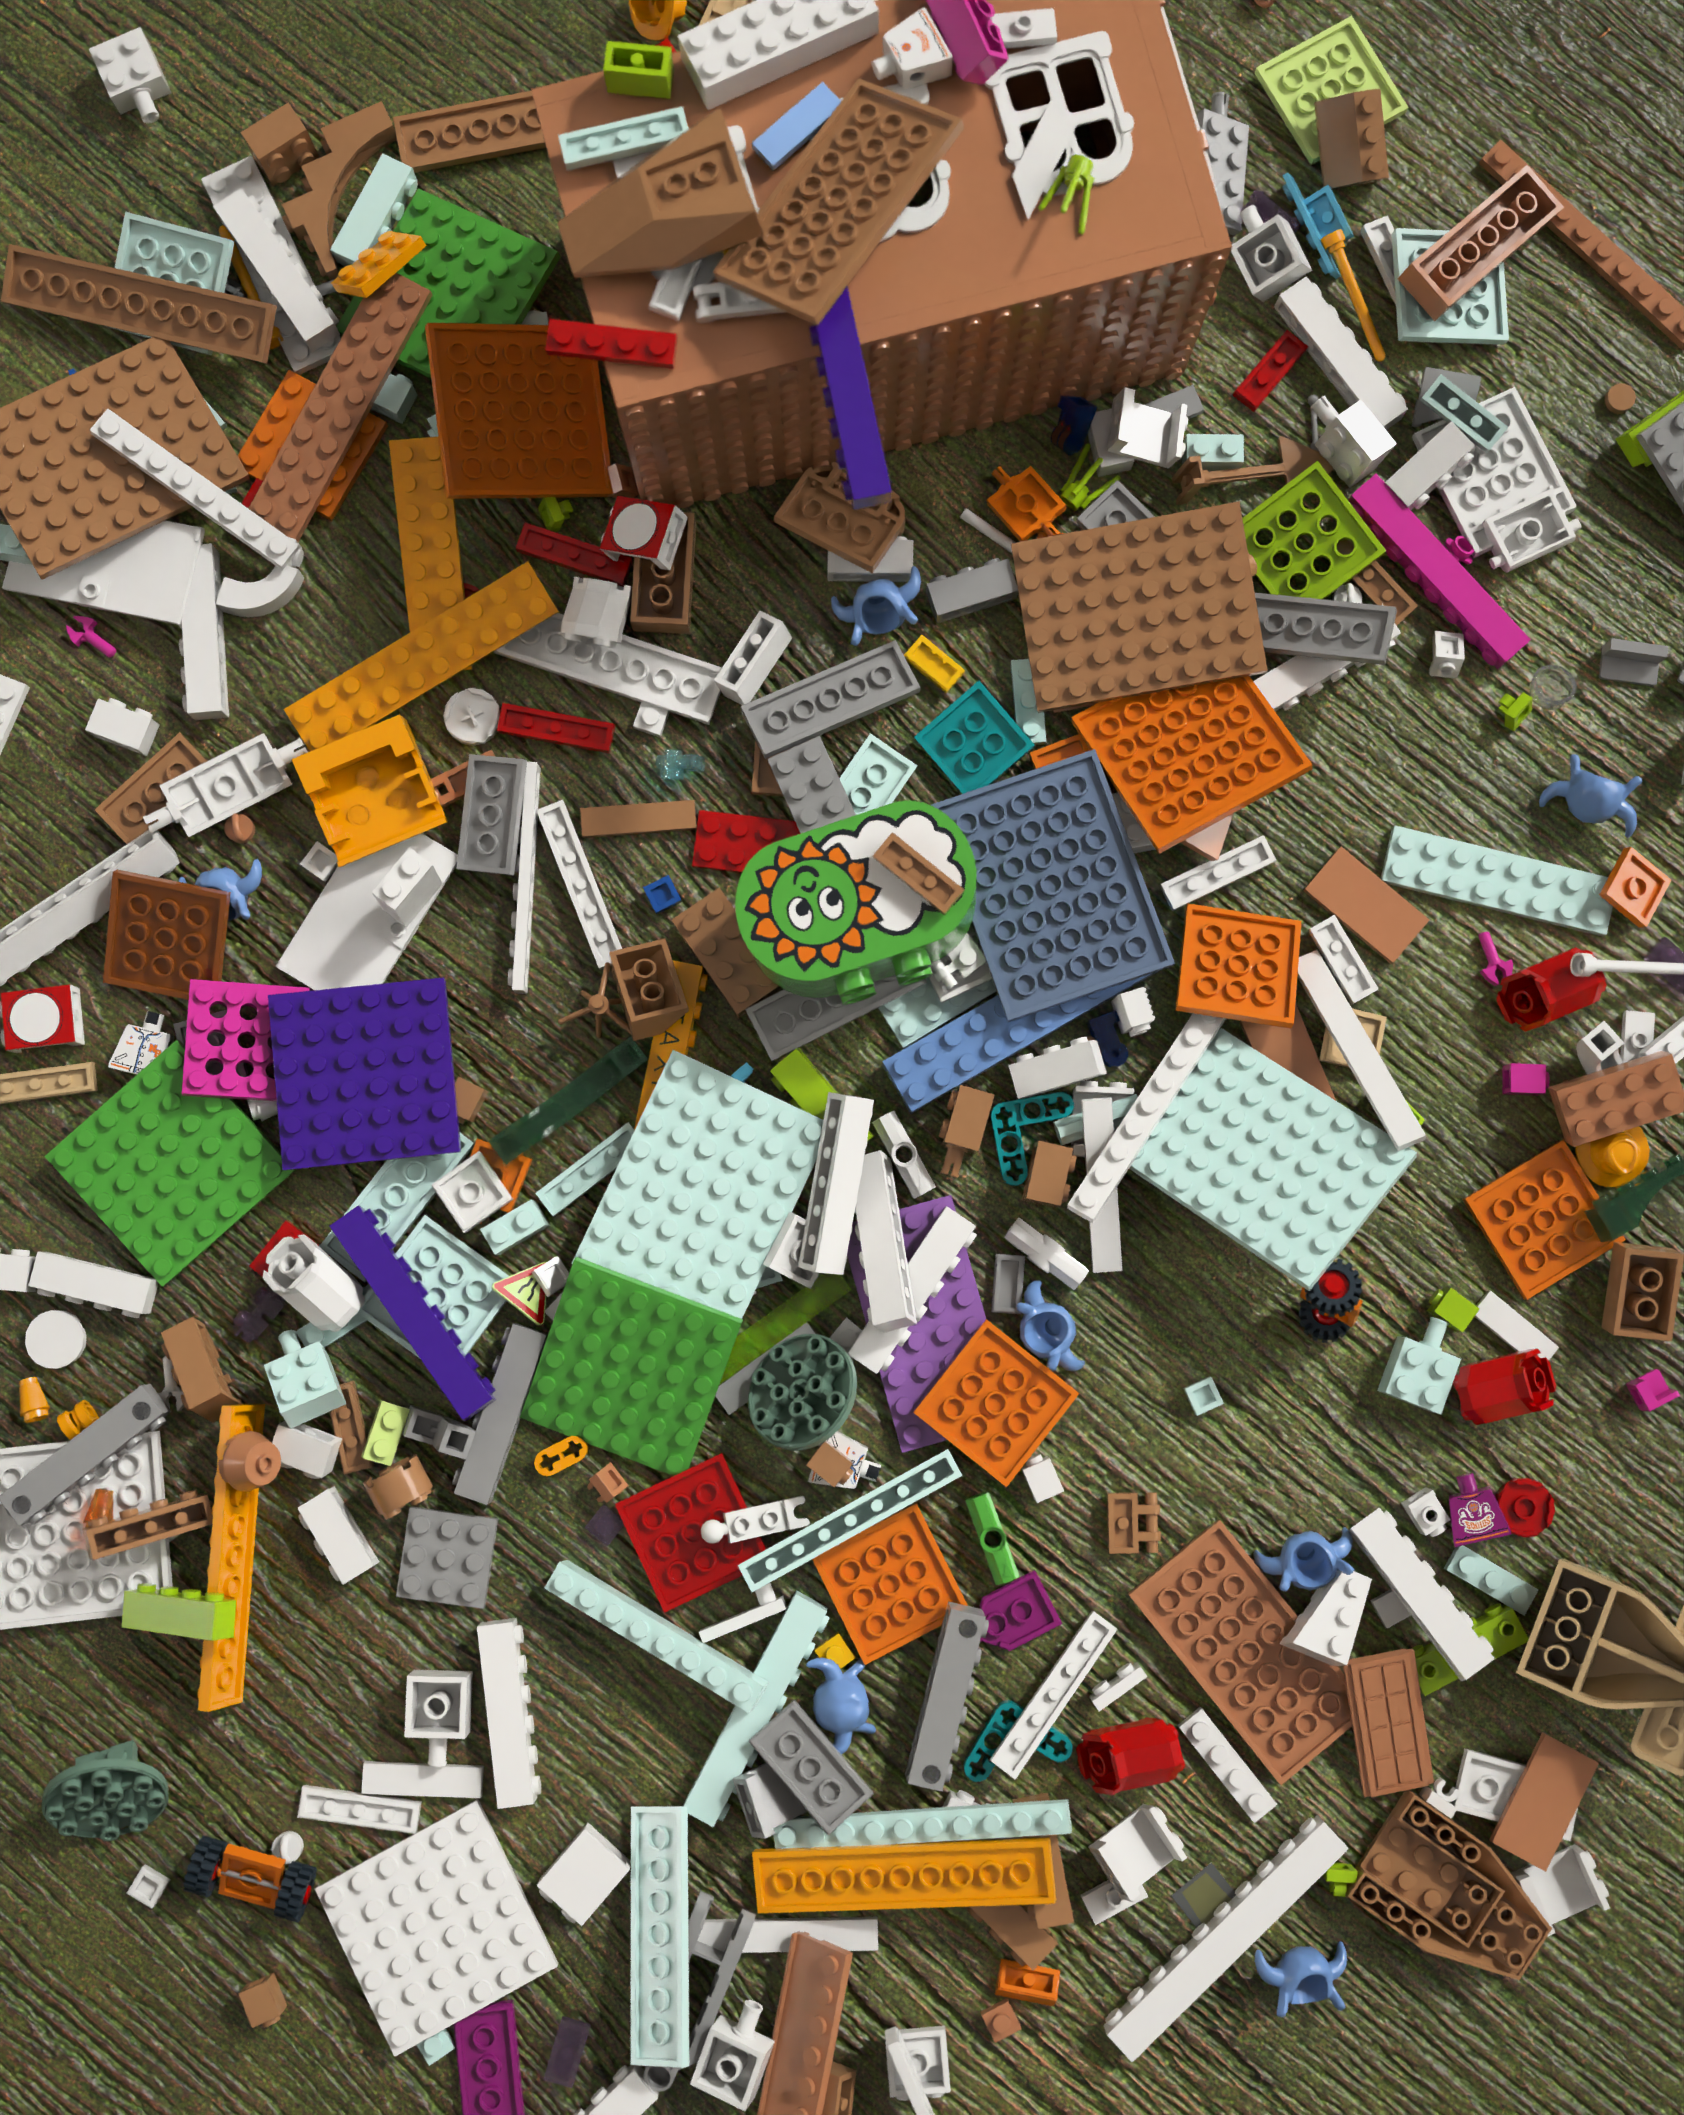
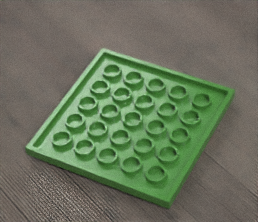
(470, 267)
(168, 1166)
(630, 1367)

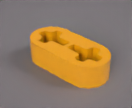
(564, 1462)

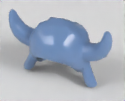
(879, 606)
(1594, 797)
(227, 880)
(1047, 1330)
(1308, 1560)
(841, 1702)
(1304, 1976)

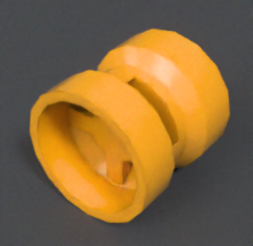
(77, 1420)

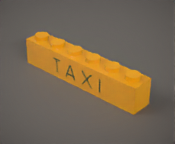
(679, 1035)

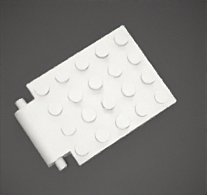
(1510, 495)

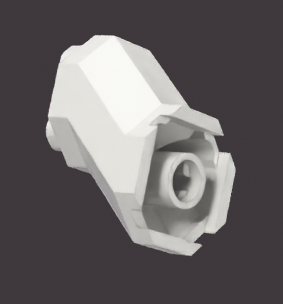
(596, 612)
(313, 1283)

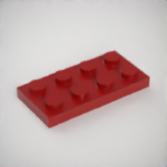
(731, 840)

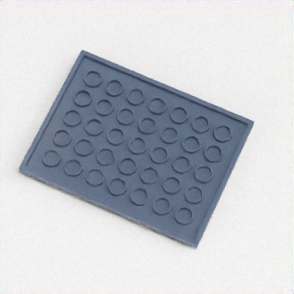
(1057, 887)

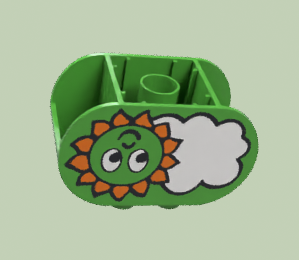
(837, 920)

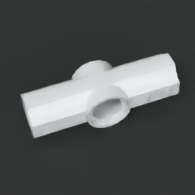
(912, 1172)
(1046, 1253)

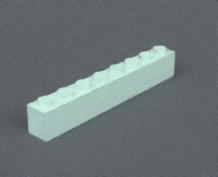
(849, 1520)
(657, 1635)
(780, 1668)

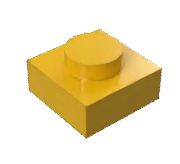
(836, 1650)

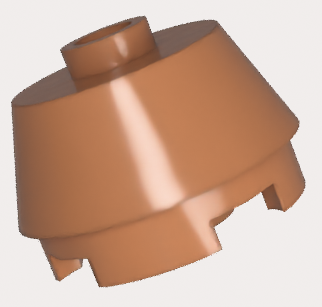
(249, 1461)

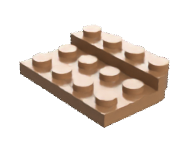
(823, 516)

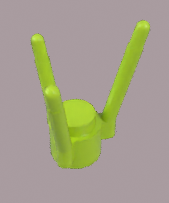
(1076, 176)
(1075, 493)

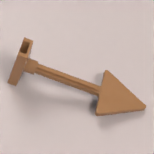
(1294, 460)

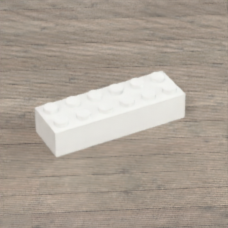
(769, 42)

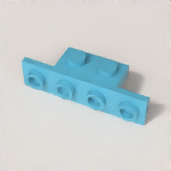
(1321, 216)

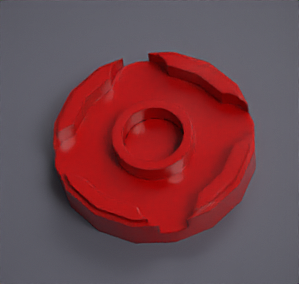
(1526, 1506)

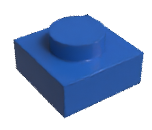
(662, 894)

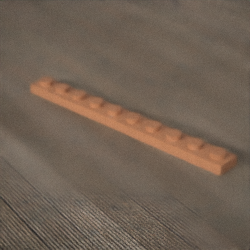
(1598, 251)

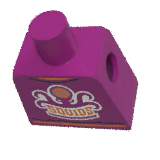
(1475, 1513)

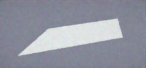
(1042, 156)

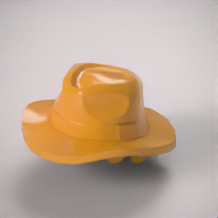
(655, 17)
(1614, 1157)

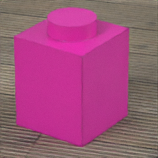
(1524, 1079)

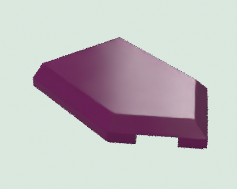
(1018, 1612)

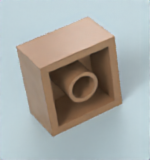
(280, 144)
(1048, 1174)

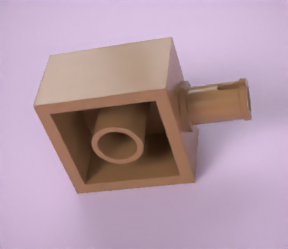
(965, 1126)

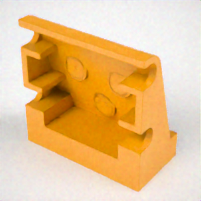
(370, 790)

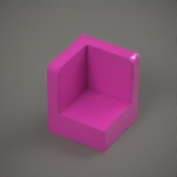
(1651, 1391)

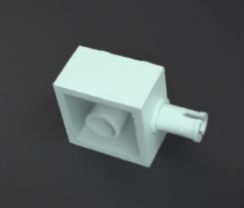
(1420, 1370)
(303, 1381)

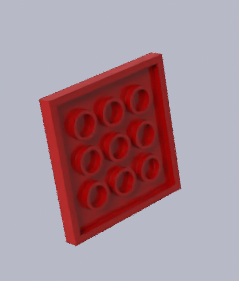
(667, 1532)

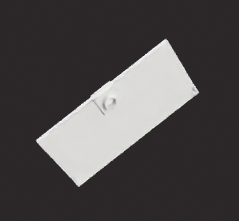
(136, 577)
(347, 932)

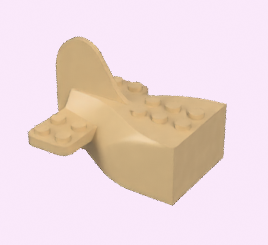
(1612, 1653)

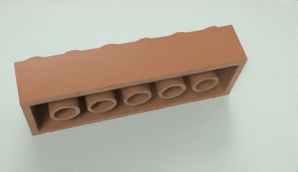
(1480, 242)

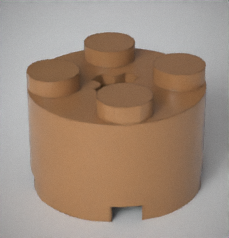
(399, 1485)

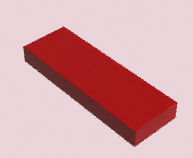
(1270, 370)

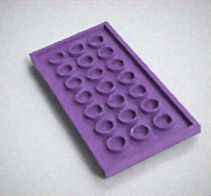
(938, 1335)

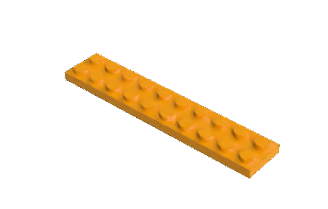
(423, 658)
(230, 1568)
(905, 1876)

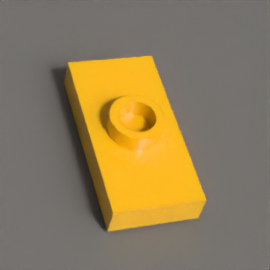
(934, 664)

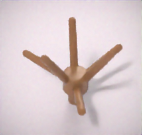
(599, 1006)

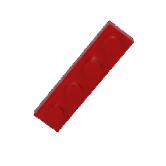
(611, 344)
(572, 554)
(556, 728)

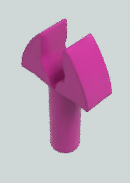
(89, 635)
(1493, 959)

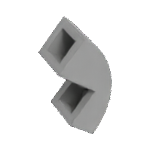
(440, 1431)

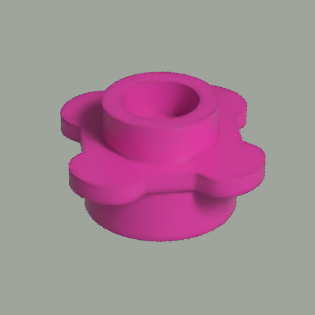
(1460, 549)

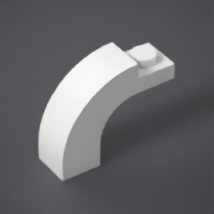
(264, 595)
(1599, 1049)

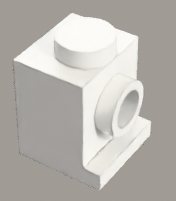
(1419, 1505)

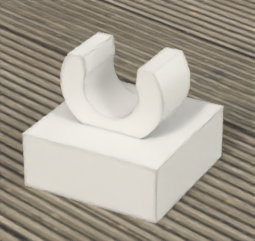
(1440, 1800)

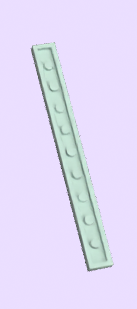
(930, 1825)

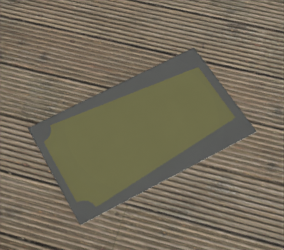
(1203, 1895)

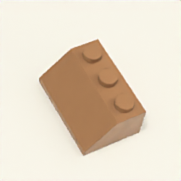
(1352, 139)
(648, 988)

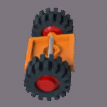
(1331, 1303)
(250, 1877)

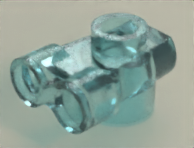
(674, 764)

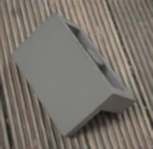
(1631, 661)

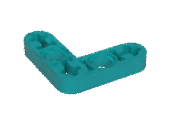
(1019, 1119)
(996, 1725)

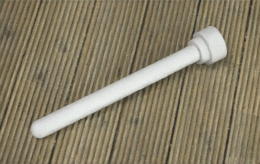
(1585, 965)

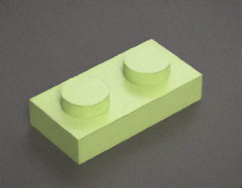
(385, 1433)

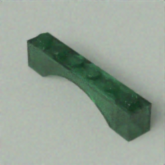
(568, 1102)
(1623, 1210)

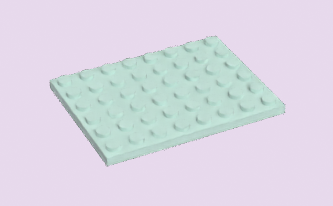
(1270, 1159)
(703, 1186)

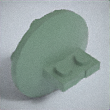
(802, 1392)
(105, 1795)

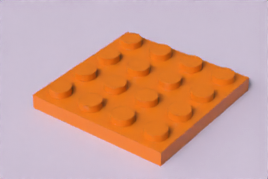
(275, 425)
(1239, 966)
(1539, 1219)
(996, 1402)
(889, 1583)

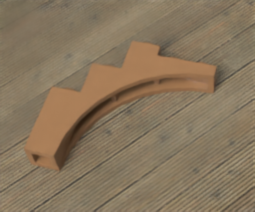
(347, 146)

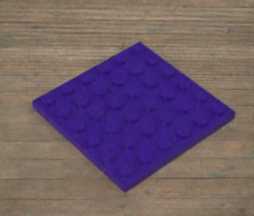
(364, 1074)

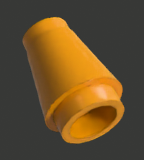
(32, 1401)

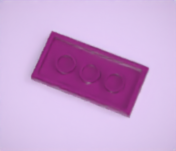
(489, 2061)

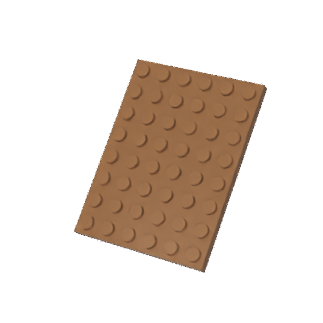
(76, 494)
(1139, 607)

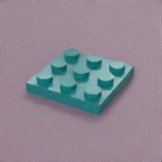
(974, 740)

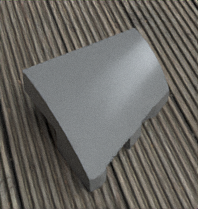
(1466, 382)

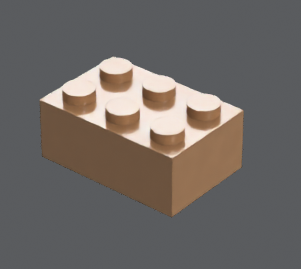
(1642, 1291)

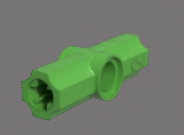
(998, 1555)

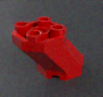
(1548, 991)
(1505, 1386)
(1130, 1755)

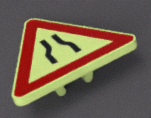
(524, 1294)

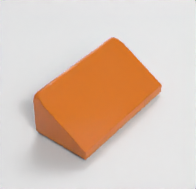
(1027, 1984)

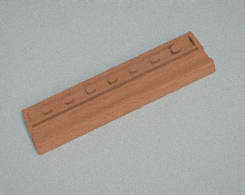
(805, 2027)

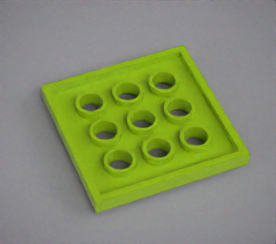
(1332, 504)

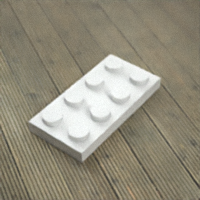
(1487, 1784)

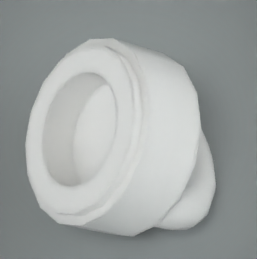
(1348, 593)
(288, 1846)

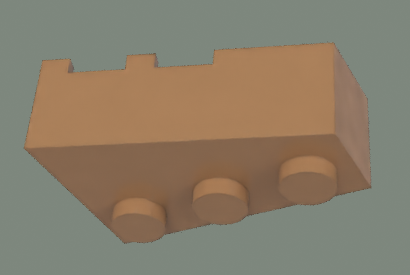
(197, 1369)

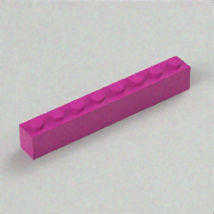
(1438, 573)

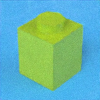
(1452, 1308)

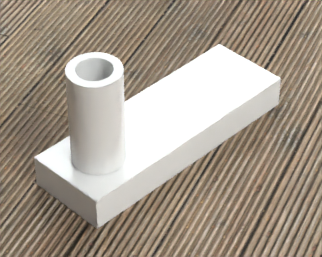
(768, 1606)

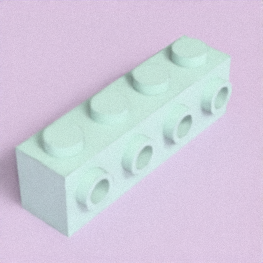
(375, 209)

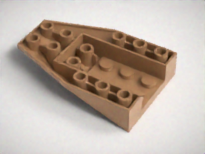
(665, 208)
(1447, 1891)

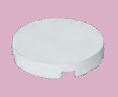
(472, 716)
(55, 1339)

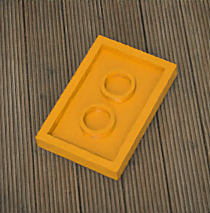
(378, 263)

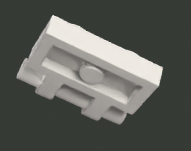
(964, 958)

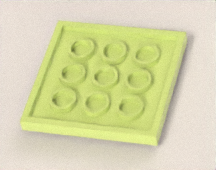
(1324, 68)

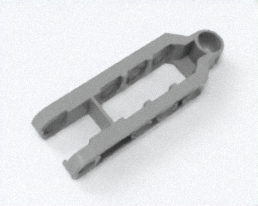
(662, 2077)

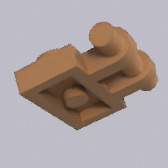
(1123, 1522)

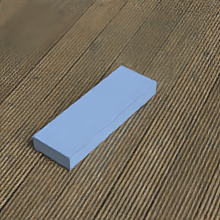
(796, 126)

